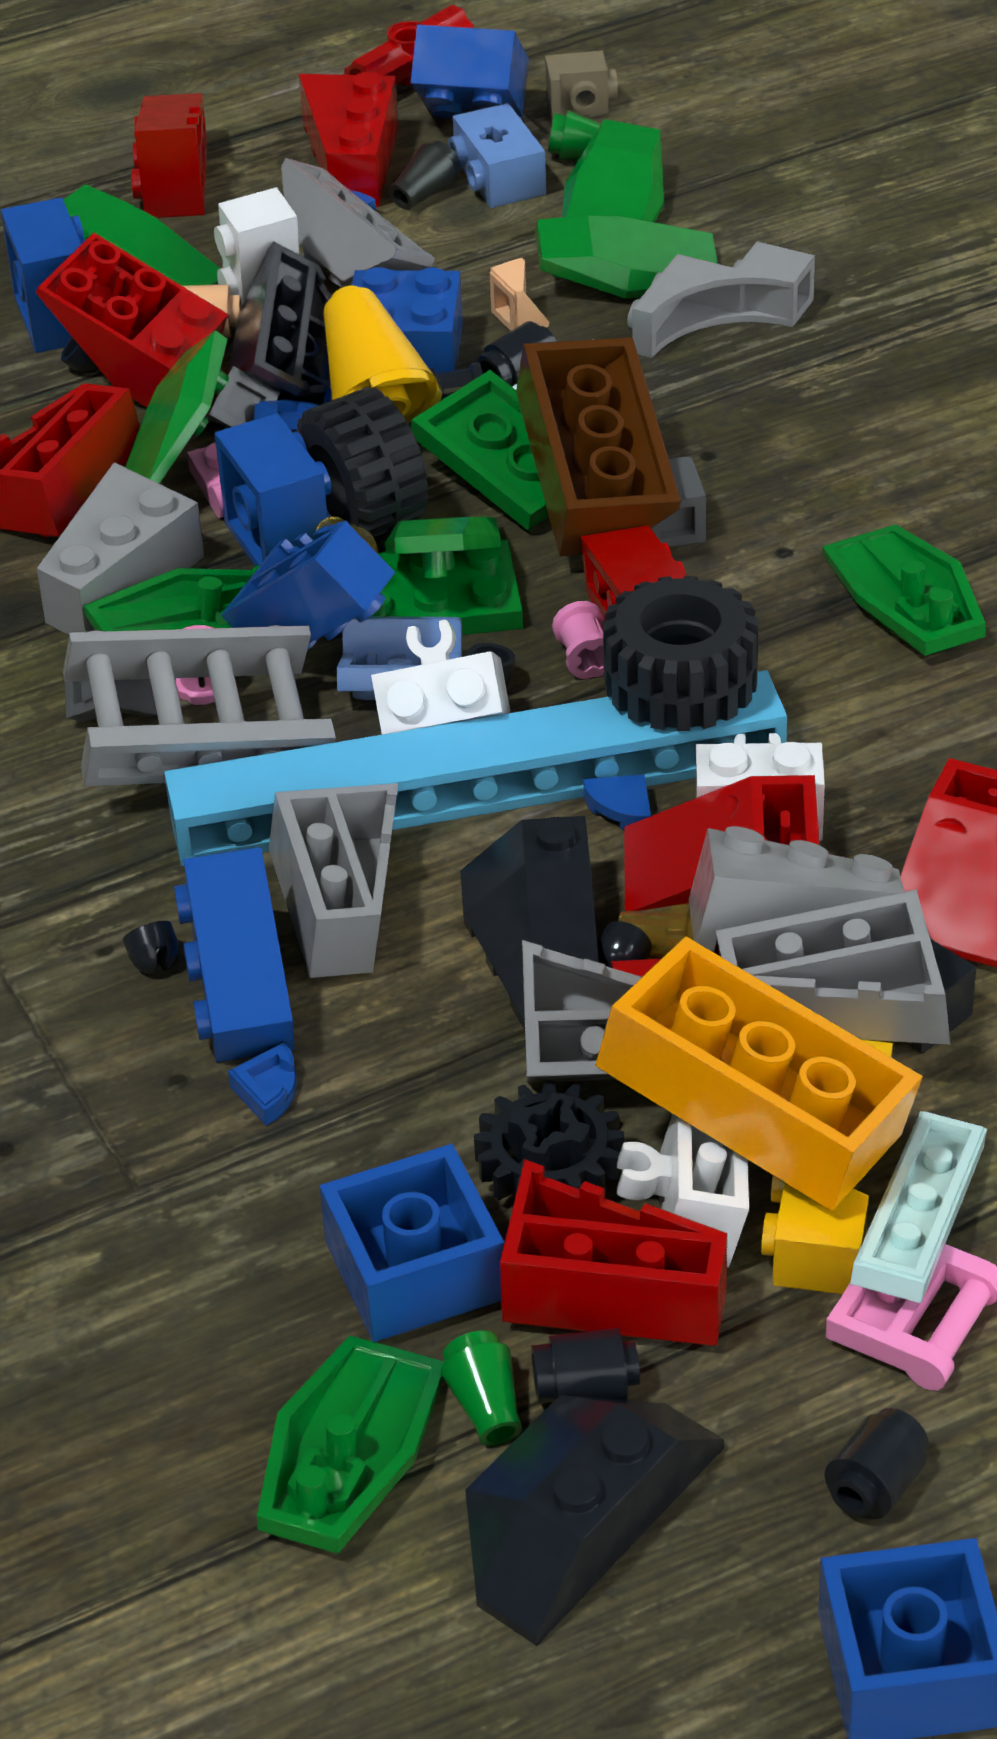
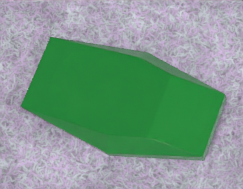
(618, 174)
(140, 236)
(615, 251)
(179, 408)
(440, 538)
(908, 588)
(170, 601)
(346, 1442)

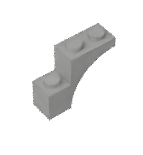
(695, 294)

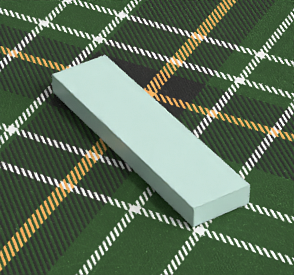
(919, 1207)

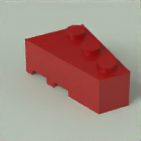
(352, 127)
(170, 155)
(64, 457)
(623, 559)
(607, 1266)

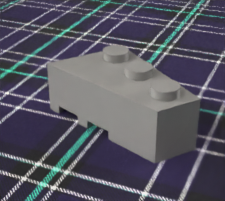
(116, 540)
(333, 871)
(758, 880)
(852, 964)
(567, 1013)

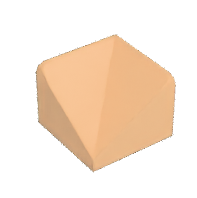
(509, 296)

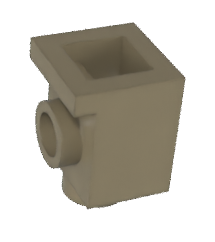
(579, 83)

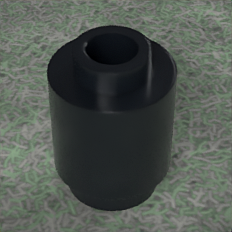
(505, 353)
(585, 1366)
(877, 1463)

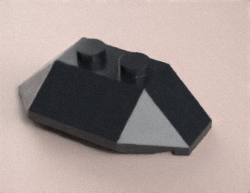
(283, 327)
(574, 1502)

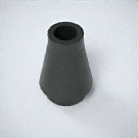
(427, 173)

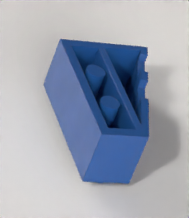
(314, 584)
(234, 954)

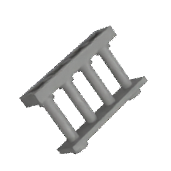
(142, 753)

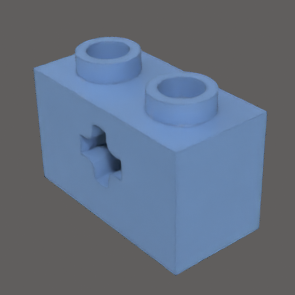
(499, 155)

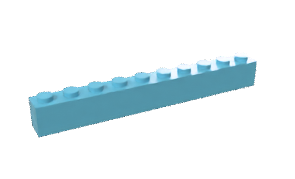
(454, 767)

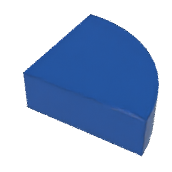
(288, 410)
(618, 798)
(266, 1083)

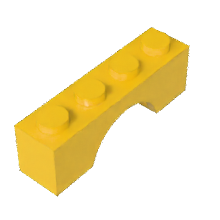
(810, 1242)

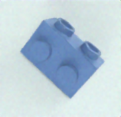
(382, 647)

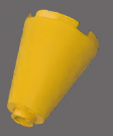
(373, 352)

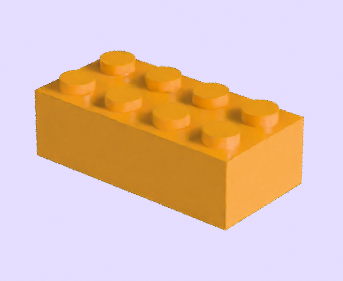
(758, 1072)

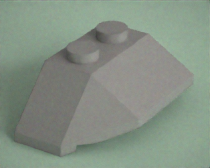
(342, 229)

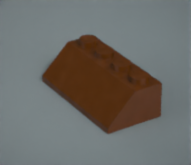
(594, 438)

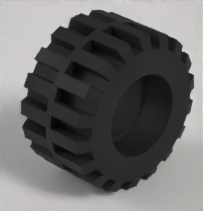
(369, 459)
(680, 653)

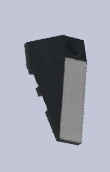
(535, 890)

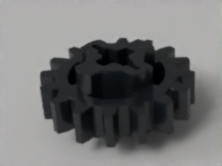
(553, 1130)

